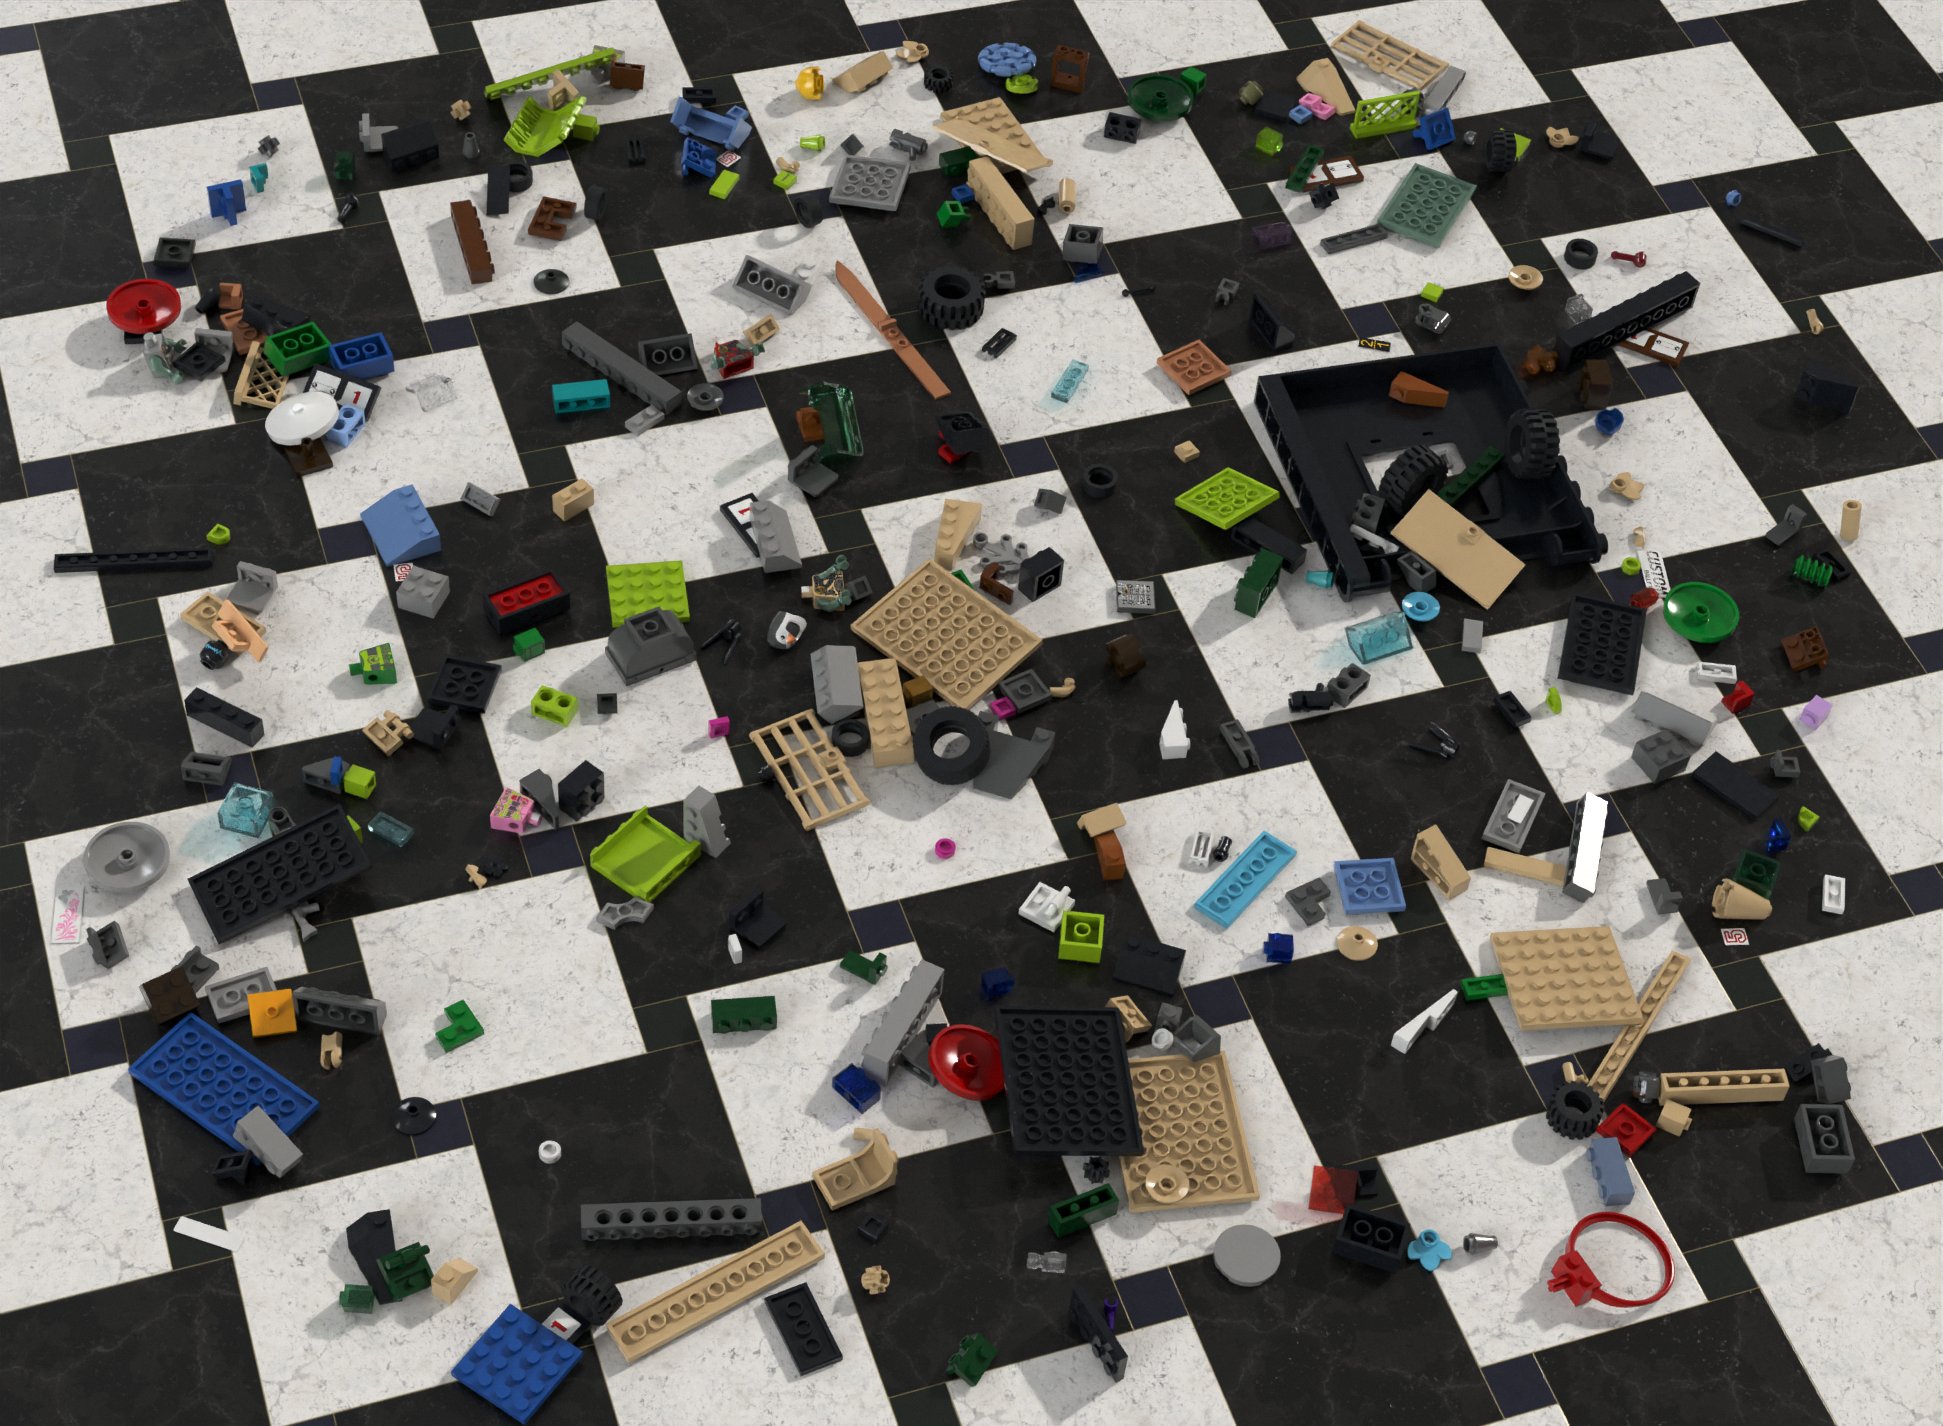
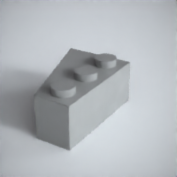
(703, 822)
(267, 1142)

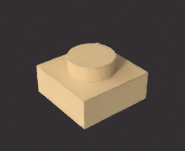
(1186, 451)

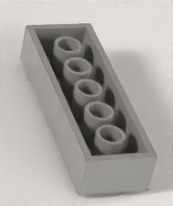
(902, 1021)

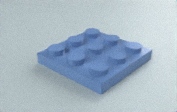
(1369, 886)

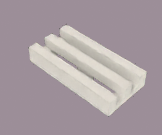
(1716, 675)
(1198, 859)

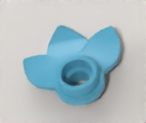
(1429, 1252)

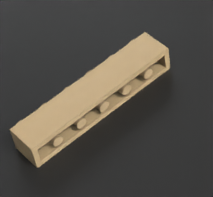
(1724, 1086)

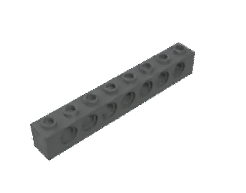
(661, 1212)

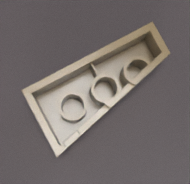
(955, 528)

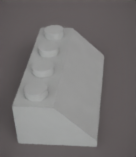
(771, 285)
(774, 537)
(836, 682)
(1673, 718)

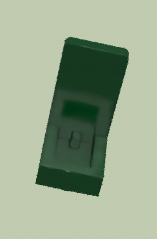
(865, 968)

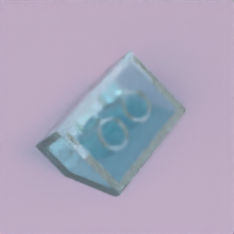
(1379, 637)

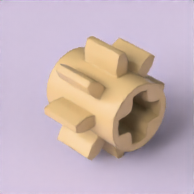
(460, 110)
(875, 1279)

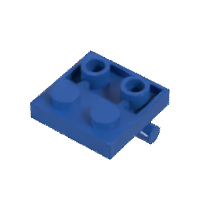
(698, 158)

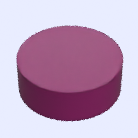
(945, 848)

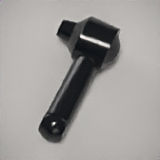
(351, 203)

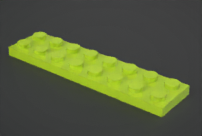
(542, 76)

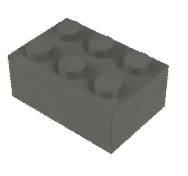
(1824, 1138)

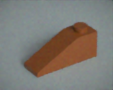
(1416, 391)
(1110, 856)

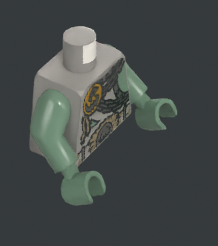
(159, 355)

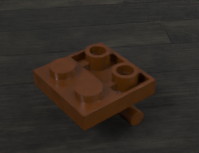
(1806, 649)

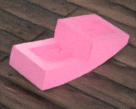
(1315, 105)

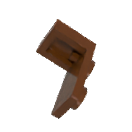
(990, 585)

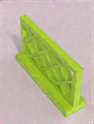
(1385, 124)

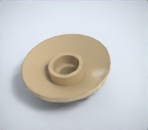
(1525, 277)
(1356, 949)
(1170, 1177)

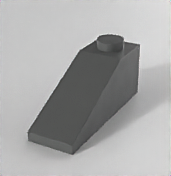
(539, 789)

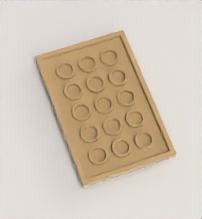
(996, 118)

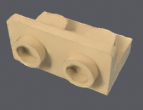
(1131, 1017)

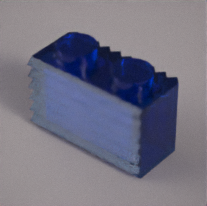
(856, 1088)

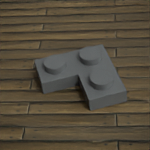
(1305, 900)

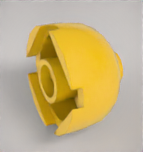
(810, 83)

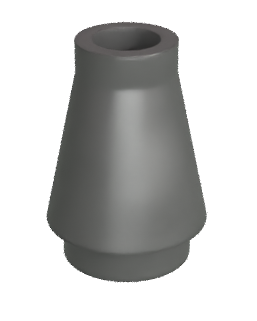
(1479, 1243)

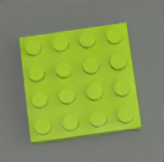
(1227, 498)
(645, 587)

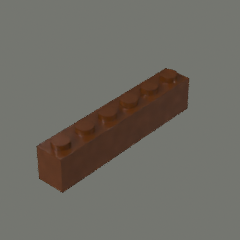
(471, 241)

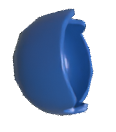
(1609, 421)

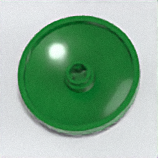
(1700, 612)

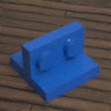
(1436, 128)
(226, 200)

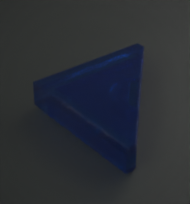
(1088, 272)

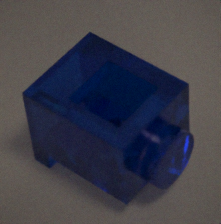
(996, 983)

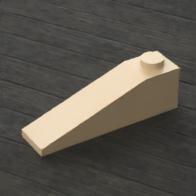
(1324, 81)

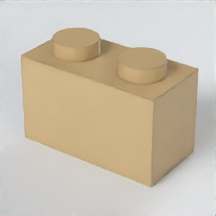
(573, 499)

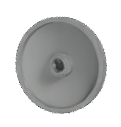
(127, 857)

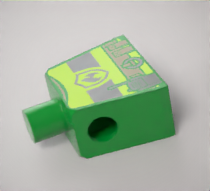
(375, 665)

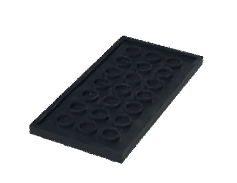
(279, 873)

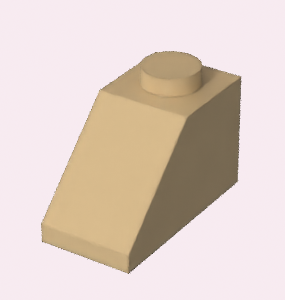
(452, 1279)

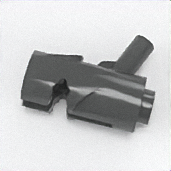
(908, 143)

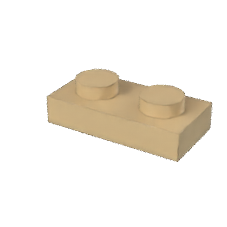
(761, 330)

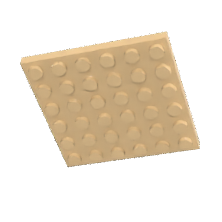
(1565, 978)

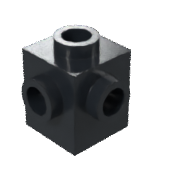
(1323, 195)

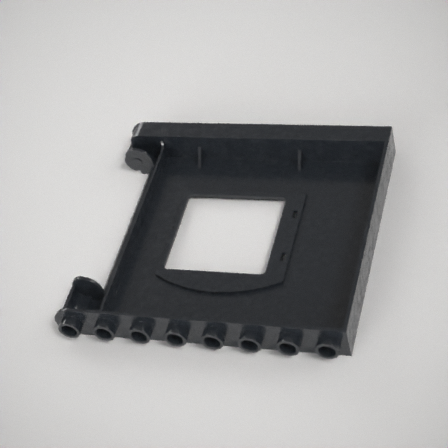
(1338, 413)

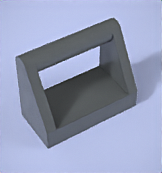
(203, 772)
(1202, 1033)

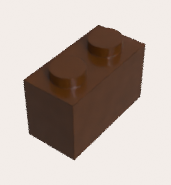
(627, 76)

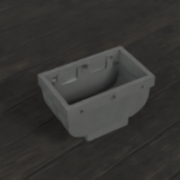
(649, 645)

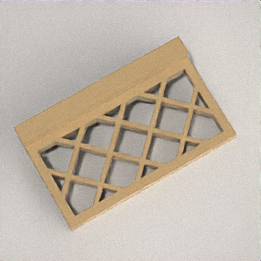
(250, 373)

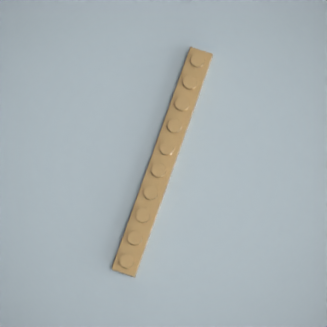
(1633, 1034)

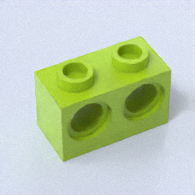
(554, 706)

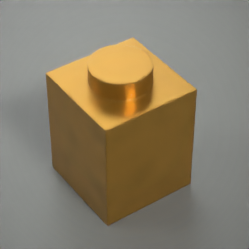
(917, 691)

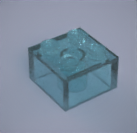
(245, 810)

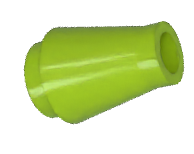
(813, 142)

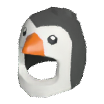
(784, 634)

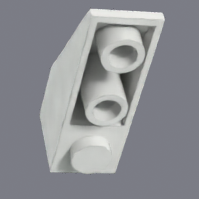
(1173, 735)

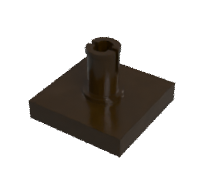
(308, 457)

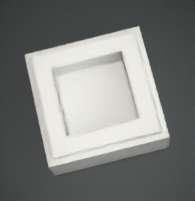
(735, 949)

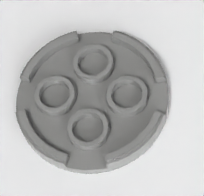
(1246, 1255)

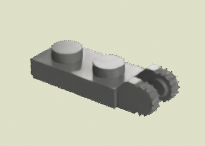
(1239, 742)

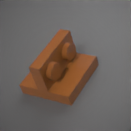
(810, 424)

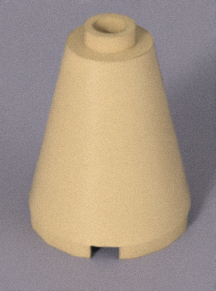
(1738, 902)

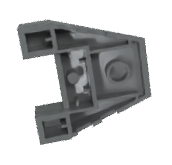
(1011, 759)

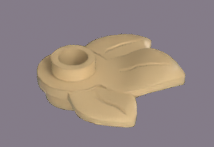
(913, 51)
(1560, 137)
(1626, 486)

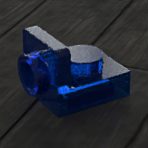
(1779, 836)

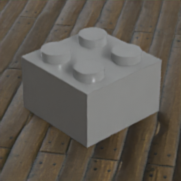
(423, 592)

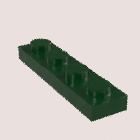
(1304, 168)

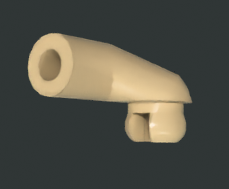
(793, 167)
(1815, 324)
(1065, 690)
(1571, 1076)
(861, 1133)

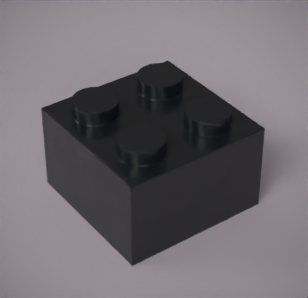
(1040, 574)
(581, 790)

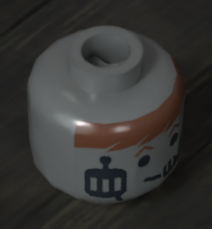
(1646, 1086)

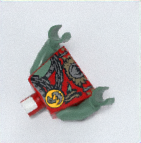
(734, 357)

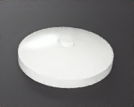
(302, 417)

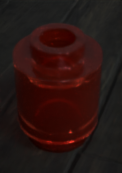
(1644, 598)

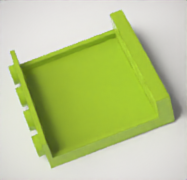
(644, 856)

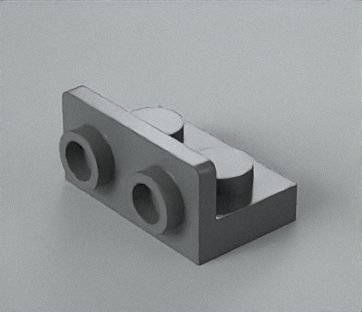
(197, 968)

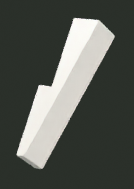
(1429, 1018)

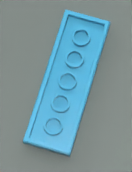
(1245, 879)

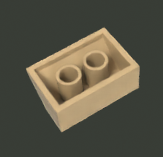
(864, 73)

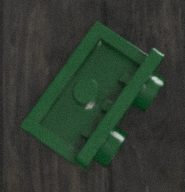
(972, 1359)

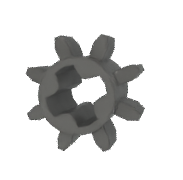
(268, 145)

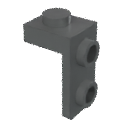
(1788, 527)
(1662, 897)

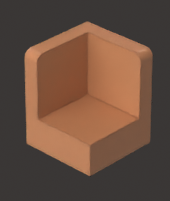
(231, 296)

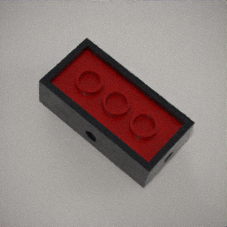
(526, 601)

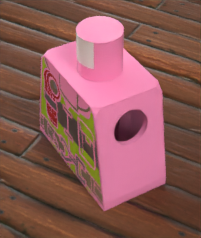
(514, 812)

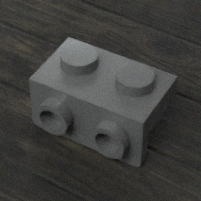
(107, 945)

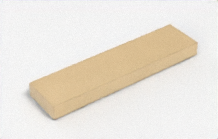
(1525, 866)

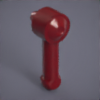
(1638, 259)

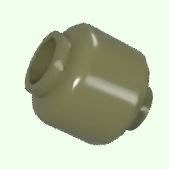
(1251, 93)

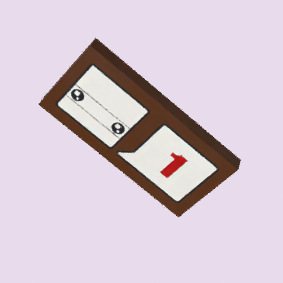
(1336, 171)
(1657, 346)

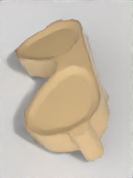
(1640, 540)
(478, 879)

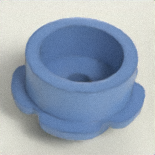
(1733, 198)

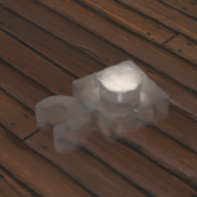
(1049, 1262)

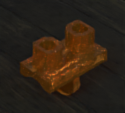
(1539, 357)

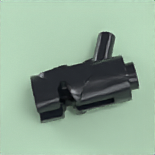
(1310, 700)

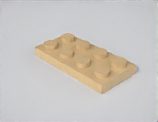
(204, 613)

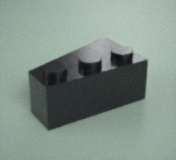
(272, 317)

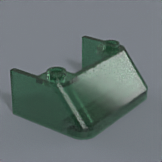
(837, 421)

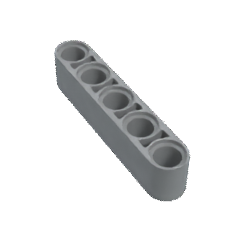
(1444, 90)

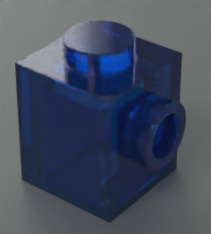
(1278, 948)

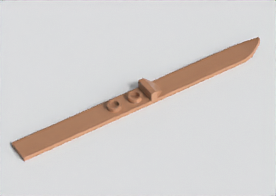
(891, 333)

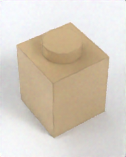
(1674, 1118)

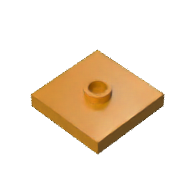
(272, 1013)

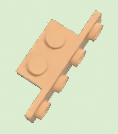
(238, 632)

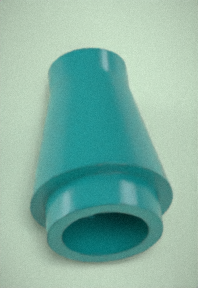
(1321, 578)

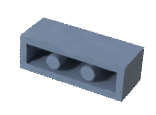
(1610, 1171)

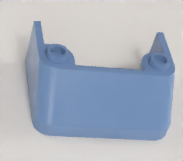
(710, 125)

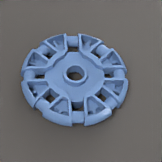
(1007, 59)

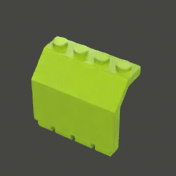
(542, 129)

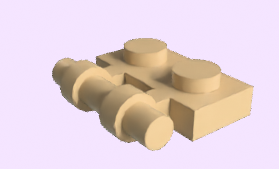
(383, 736)

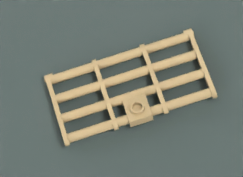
(1381, 62)
(824, 763)

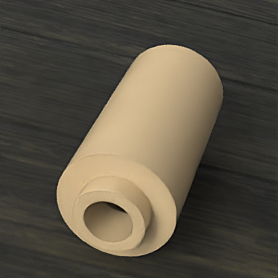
(1067, 195)
(1850, 520)

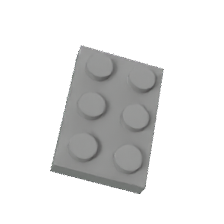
(230, 998)

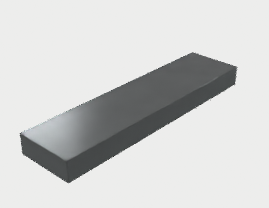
(1354, 238)

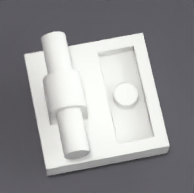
(1046, 906)

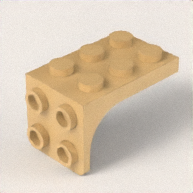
(858, 1174)

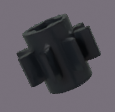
(1096, 1170)

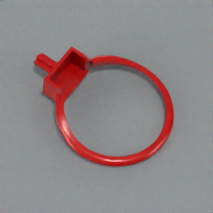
(1579, 1281)

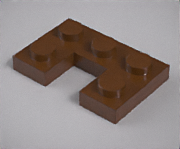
(542, 221)

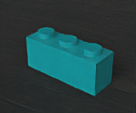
(581, 396)

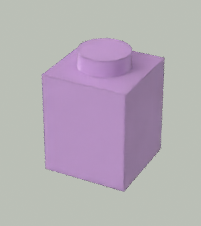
(1816, 712)

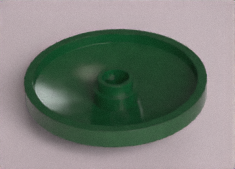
(1160, 97)

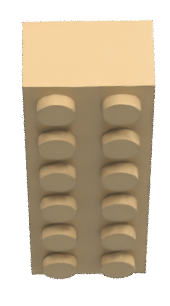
(1000, 203)
(885, 713)

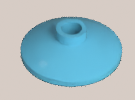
(1420, 606)

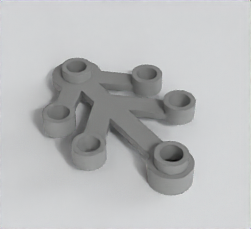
(980, 541)

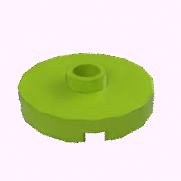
(1022, 84)

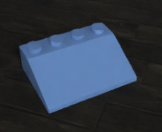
(401, 526)

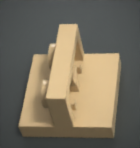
(561, 92)

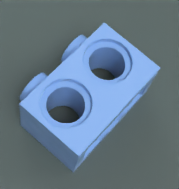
(347, 426)

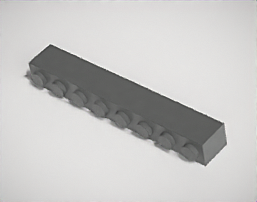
(621, 368)

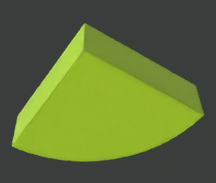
(1553, 700)
(1807, 819)

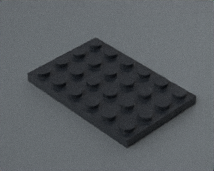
(1602, 643)

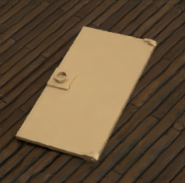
(993, 145)
(1458, 549)

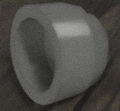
(1470, 137)

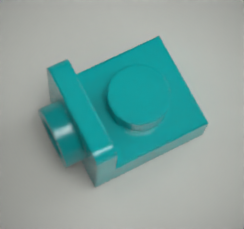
(258, 175)

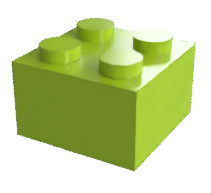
(1081, 936)

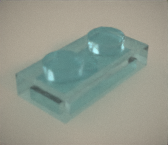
(390, 829)

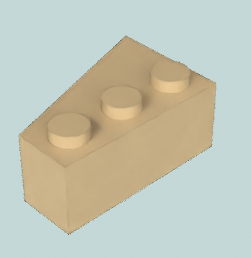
(1440, 863)

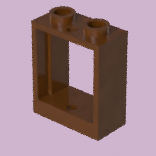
(1065, 80)

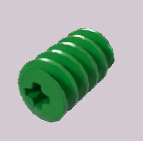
(1812, 570)

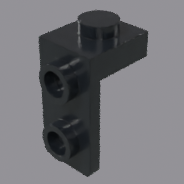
(1801, 1065)

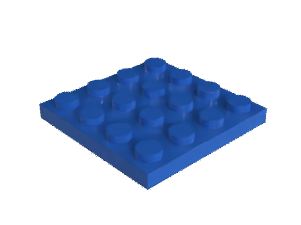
(517, 1364)

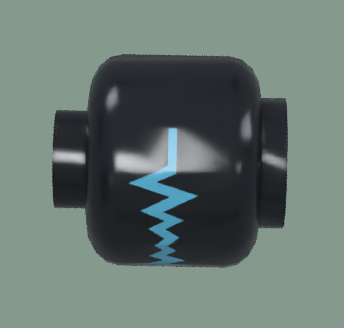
(214, 654)

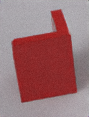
(1739, 698)

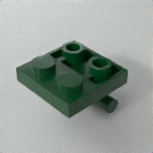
(406, 1270)

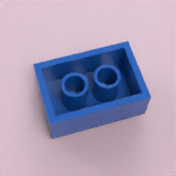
(362, 357)

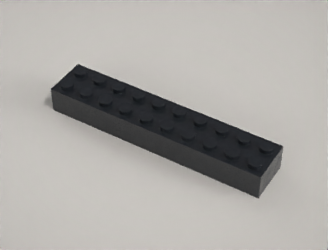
(1625, 320)

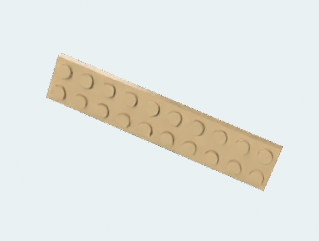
(714, 1291)

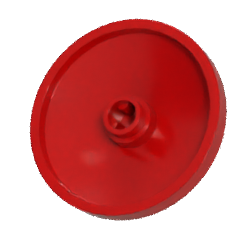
(143, 306)
(967, 1062)

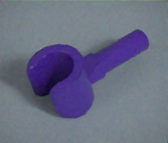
(1110, 1310)

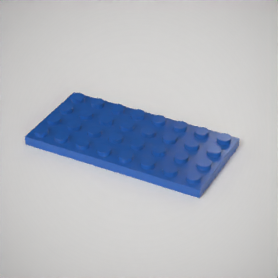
(219, 1081)

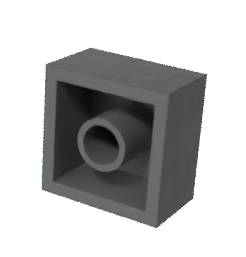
(1083, 243)
(1660, 756)

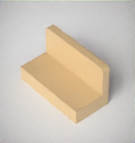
(1102, 820)

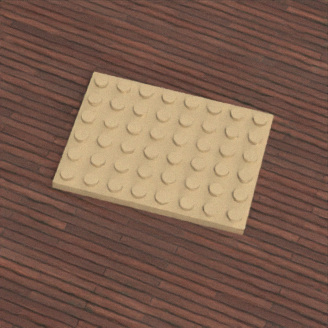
(946, 634)
(1192, 1123)

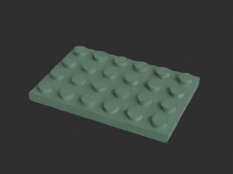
(1427, 205)

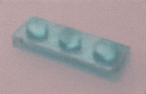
(1069, 381)

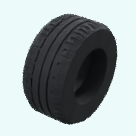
(947, 721)

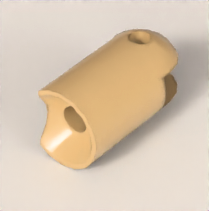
(331, 1050)

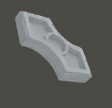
(616, 914)

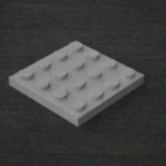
(870, 182)

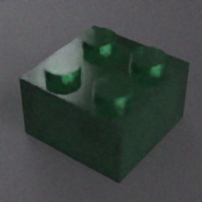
(1757, 873)

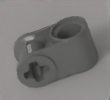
(1432, 319)
(280, 820)

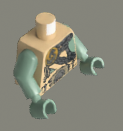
(828, 588)

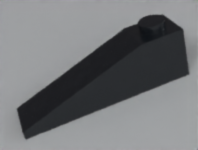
(369, 1240)

